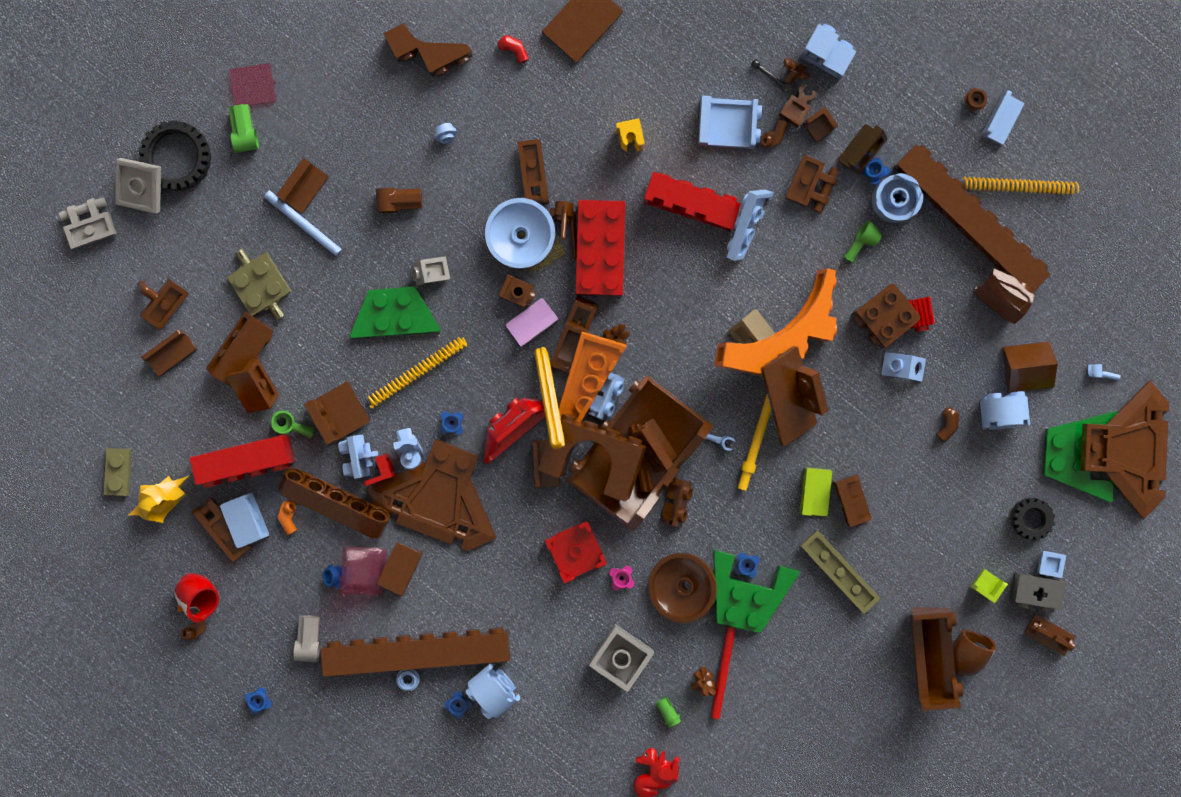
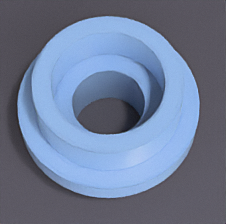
(445, 133)
(407, 686)

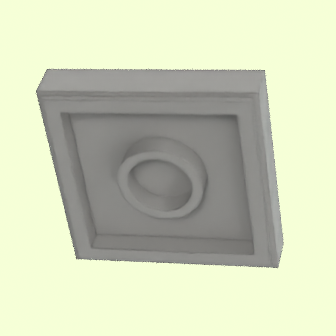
(138, 185)

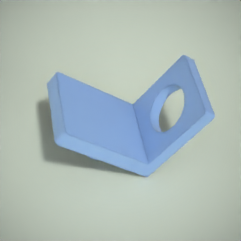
(903, 366)

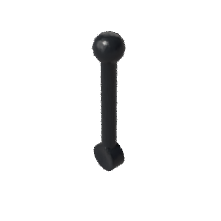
(785, 87)

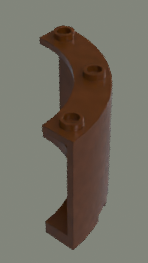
(679, 424)

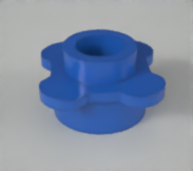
(876, 164)
(446, 418)
(742, 560)
(332, 576)
(260, 694)
(457, 711)

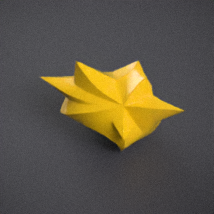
(159, 499)

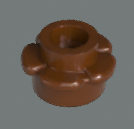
(978, 93)

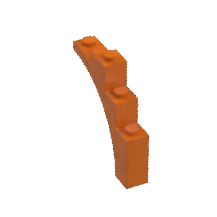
(810, 323)

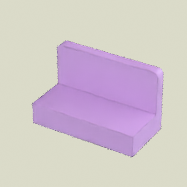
(532, 322)

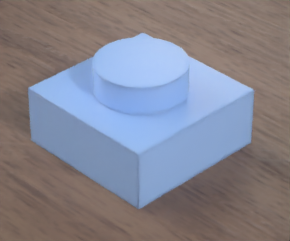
(1051, 564)

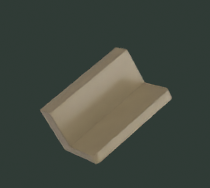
(751, 329)

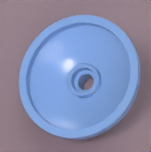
(508, 221)

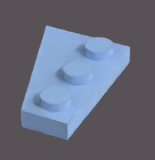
(750, 215)

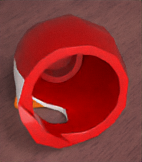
(196, 592)

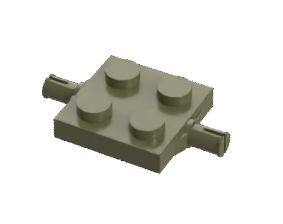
(259, 284)

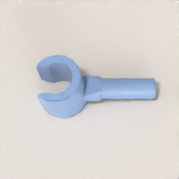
(1096, 371)
(719, 440)

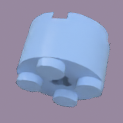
(909, 193)
(1005, 411)
(492, 691)

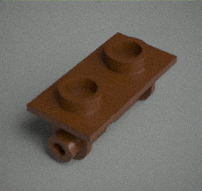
(677, 511)
(1050, 635)

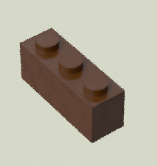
(239, 347)

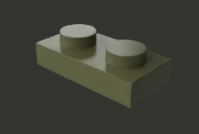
(117, 471)

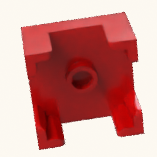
(575, 551)

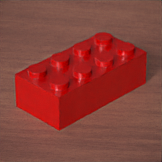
(600, 248)
(242, 459)

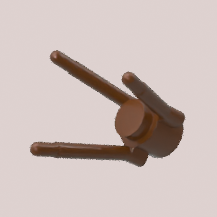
(564, 212)

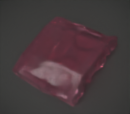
(362, 570)

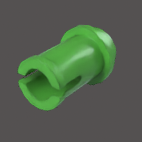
(667, 711)

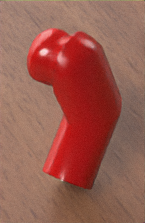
(514, 45)

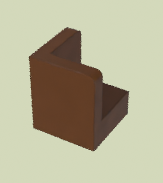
(820, 124)

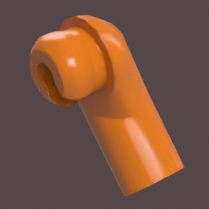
(285, 516)

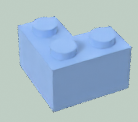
(827, 52)

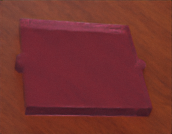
(253, 84)

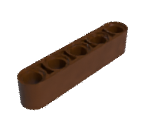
(333, 502)

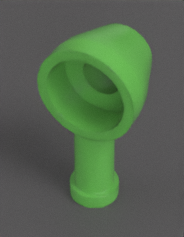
(867, 235)
(289, 424)

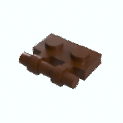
(805, 181)

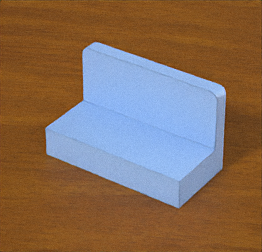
(1002, 118)
(244, 520)

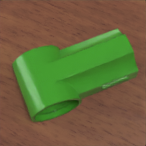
(244, 136)

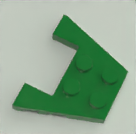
(1063, 457)
(745, 603)

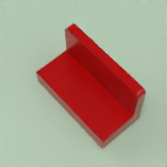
(386, 469)

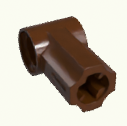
(393, 199)

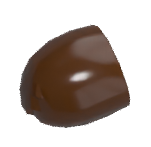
(968, 656)

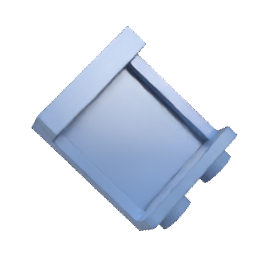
(729, 123)

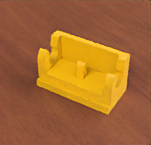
(629, 132)

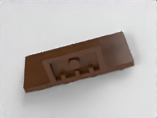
(793, 395)

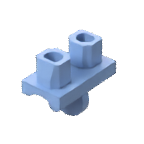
(408, 449)
(359, 454)

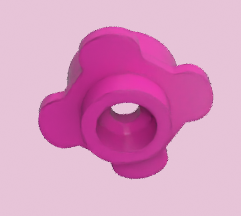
(626, 573)

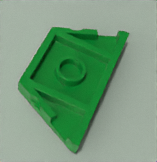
(393, 313)

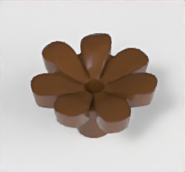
(794, 71)
(617, 334)
(704, 682)

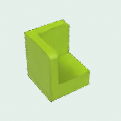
(988, 585)

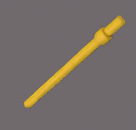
(749, 465)

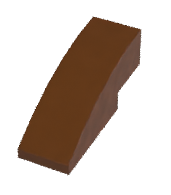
(578, 322)

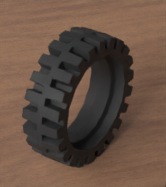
(203, 153)

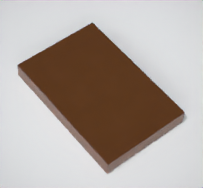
(581, 25)

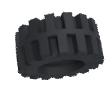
(1045, 525)

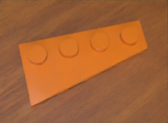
(590, 368)

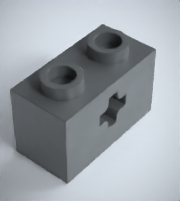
(1024, 588)

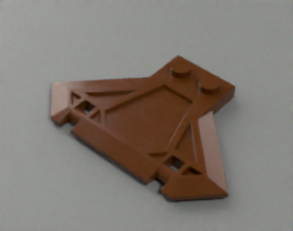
(1131, 449)
(438, 497)

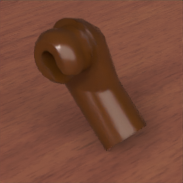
(775, 136)
(951, 424)
(194, 630)

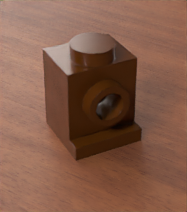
(510, 285)

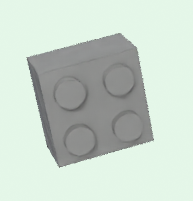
(621, 657)

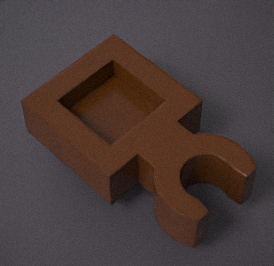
(796, 107)

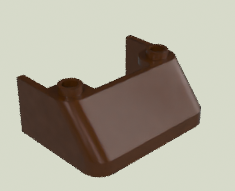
(935, 658)

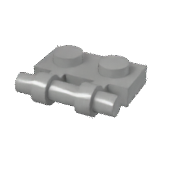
(88, 230)

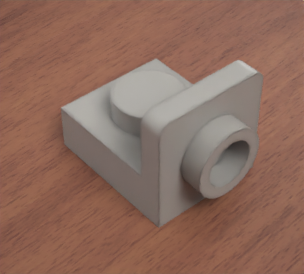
(430, 271)

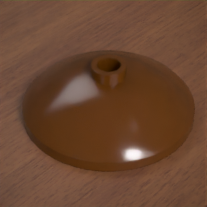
(671, 596)

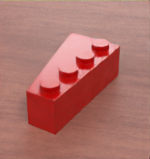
(692, 202)

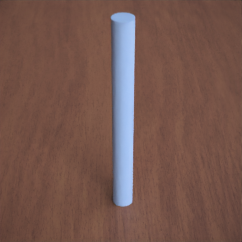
(301, 222)

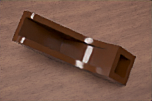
(436, 56)

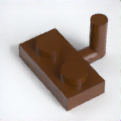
(162, 303)

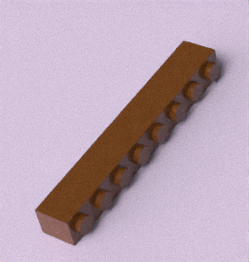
(971, 219)
(415, 653)

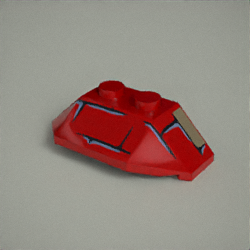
(512, 425)

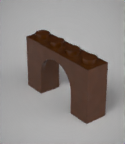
(624, 453)

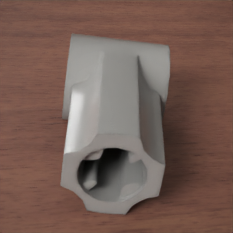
(307, 645)

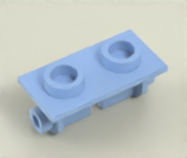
(604, 405)

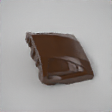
(1005, 295)

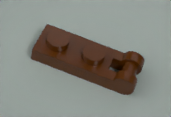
(533, 170)
(219, 529)

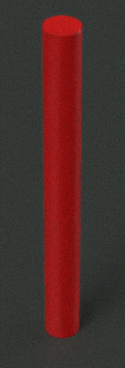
(723, 672)

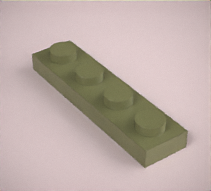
(840, 571)

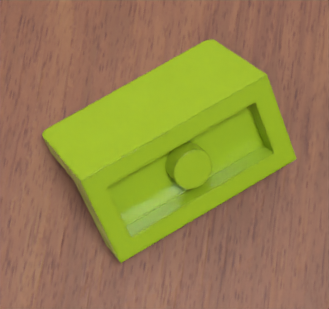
(815, 492)

